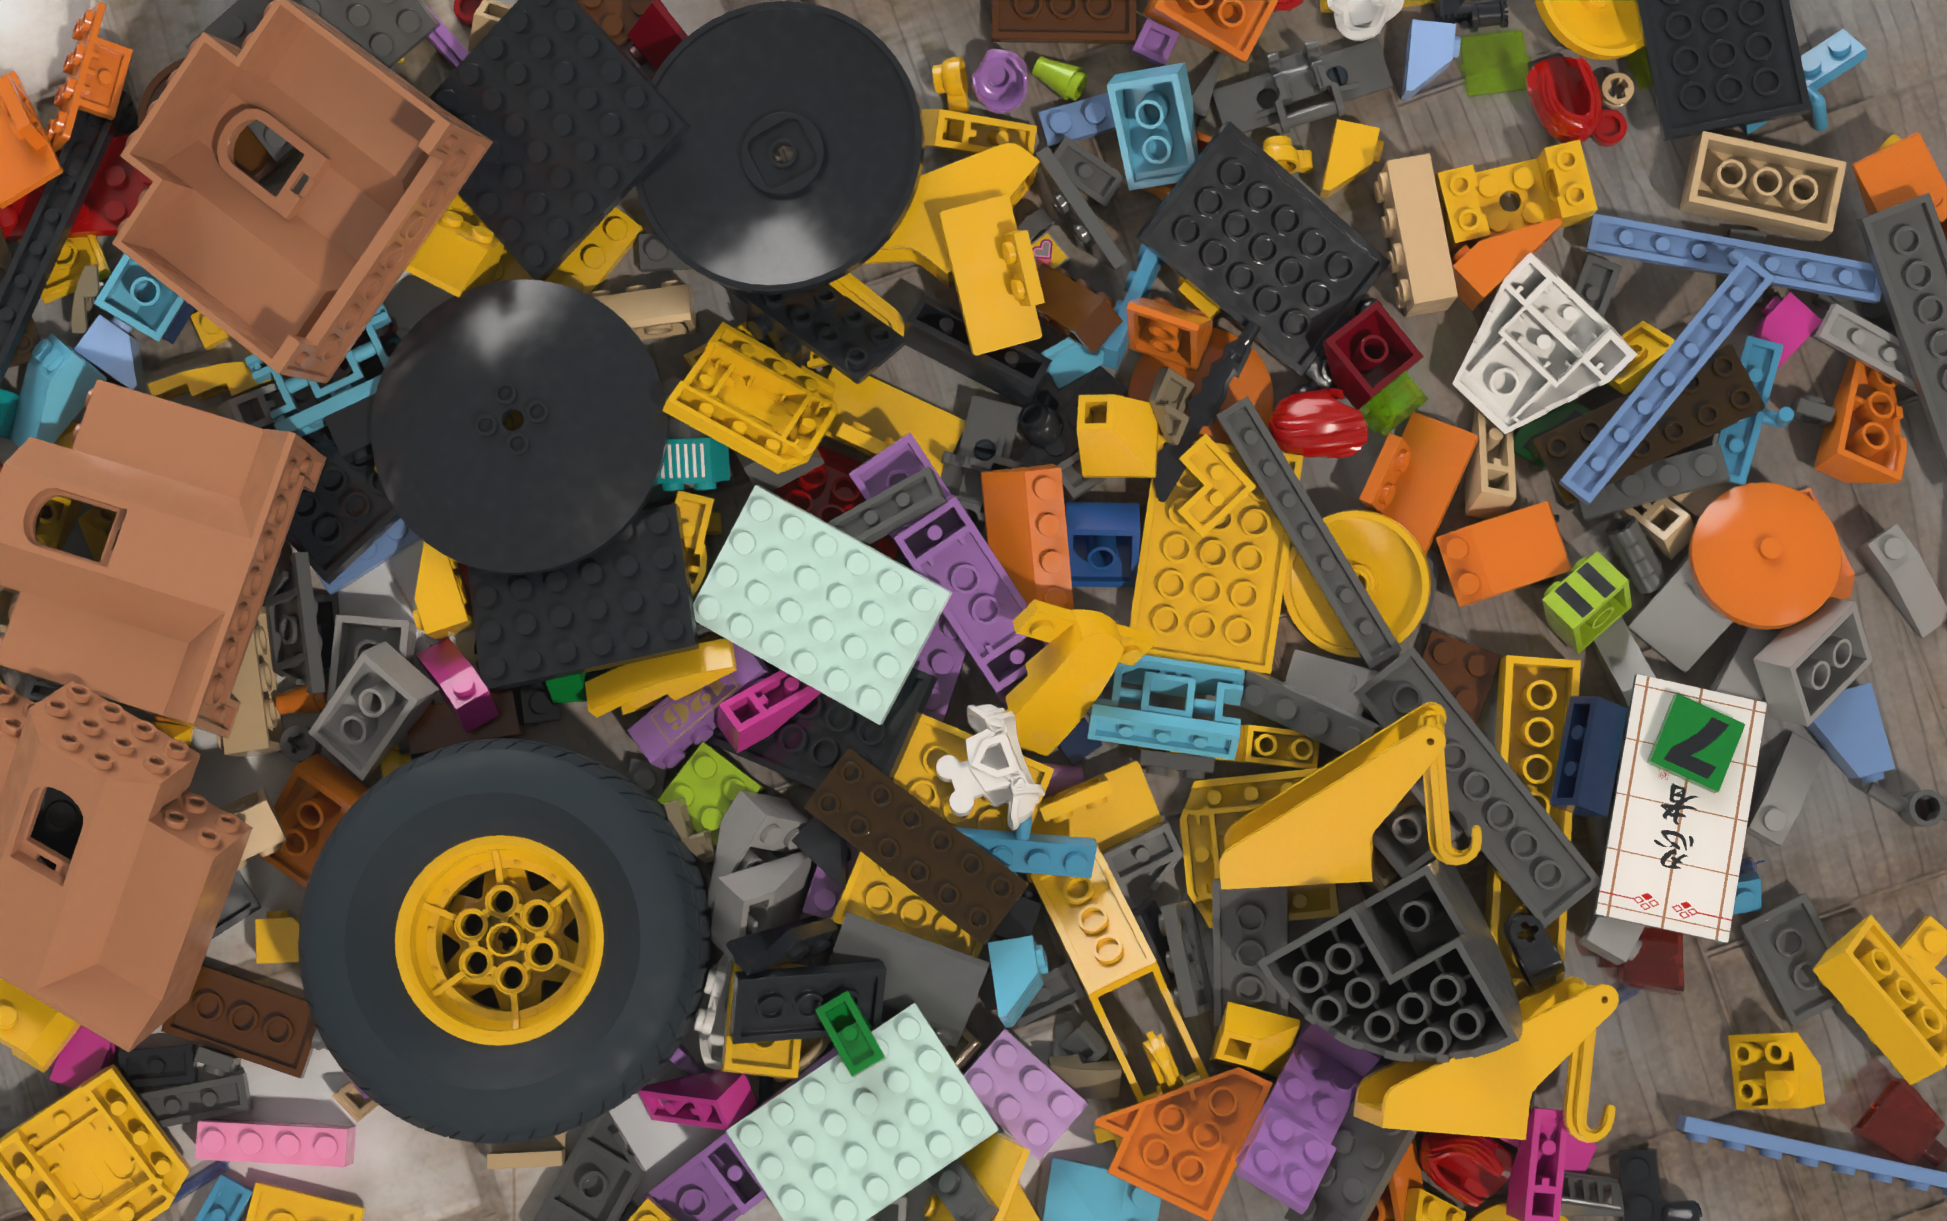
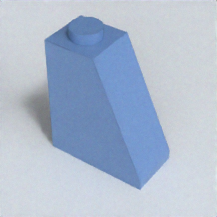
(1855, 734)

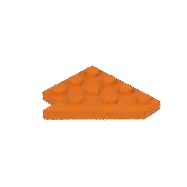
(1187, 1139)

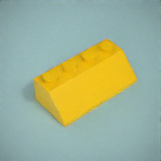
(457, 255)
(1888, 999)

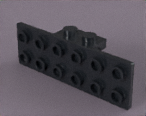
(821, 323)

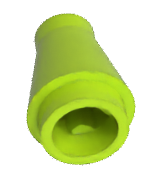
(1062, 78)

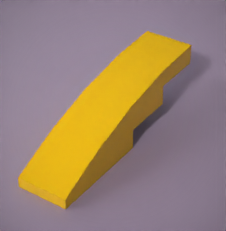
(209, 382)
(653, 678)

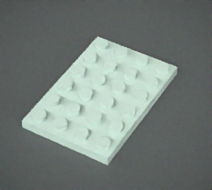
(819, 604)
(861, 1142)

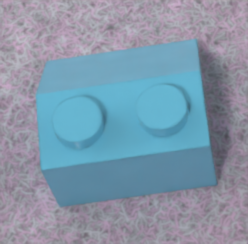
(139, 299)
(1017, 975)

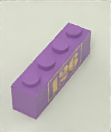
(681, 724)

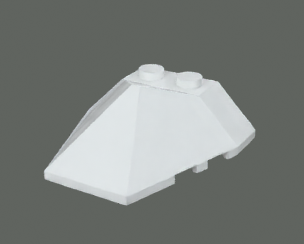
(1538, 348)

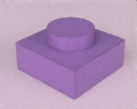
(1155, 43)

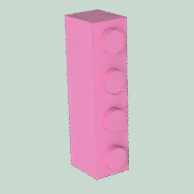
(275, 1142)

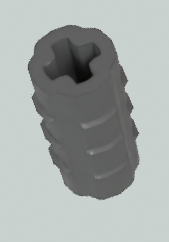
(1636, 554)

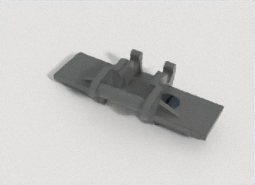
(1301, 76)
(984, 443)

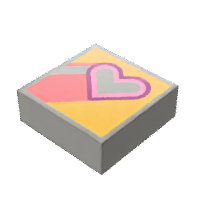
(1049, 251)

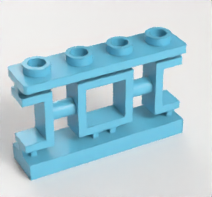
(331, 397)
(1168, 727)

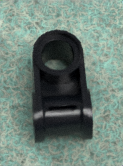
(1536, 954)

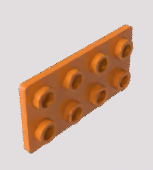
(93, 79)
(24, 147)
(1419, 475)

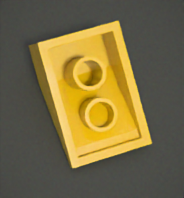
(441, 597)

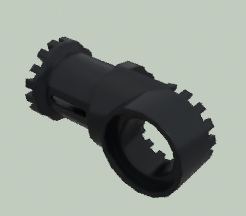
(1476, 14)

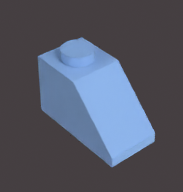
(1427, 54)
(114, 351)

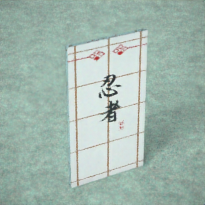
(1669, 842)

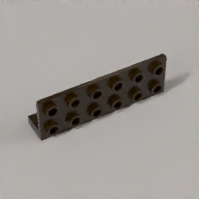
(1710, 403)
(916, 846)

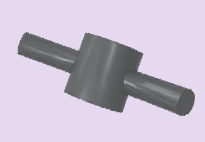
(1906, 805)

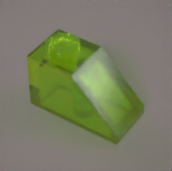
(1394, 404)

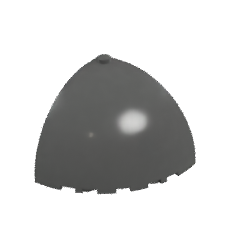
(1405, 973)

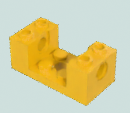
(1545, 187)

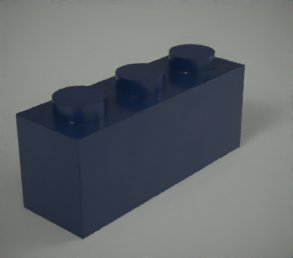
(1588, 756)

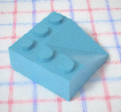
(1090, 1194)

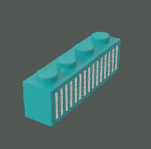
(694, 461)

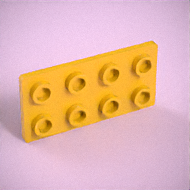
(993, 274)
(878, 415)
(1100, 808)

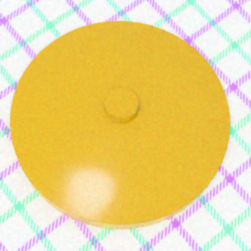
(1594, 26)
(1387, 565)

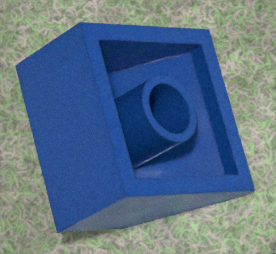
(1103, 543)

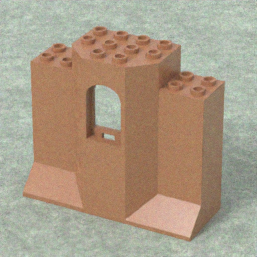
(292, 269)
(183, 564)
(136, 906)

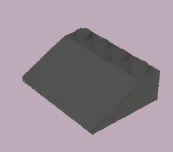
(918, 972)

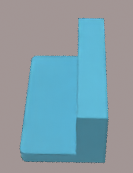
(1071, 362)

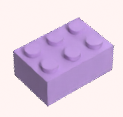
(1023, 1093)

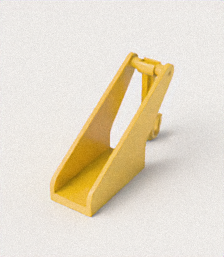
(919, 238)
(1327, 820)
(1109, 953)
(1495, 1089)

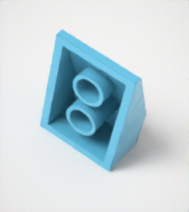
(1154, 124)
(52, 391)

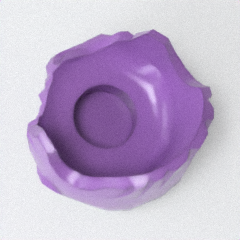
(1000, 81)

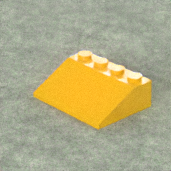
(996, 1165)

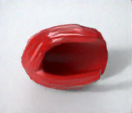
(1565, 97)
(1318, 425)
(1465, 1165)

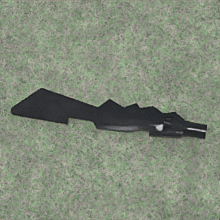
(1204, 408)

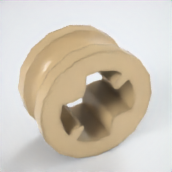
(1618, 78)

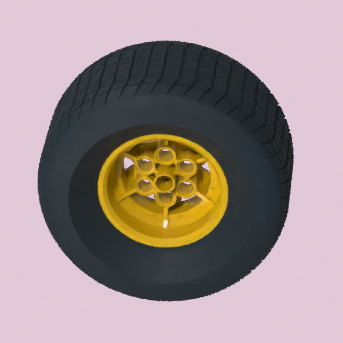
(394, 885)

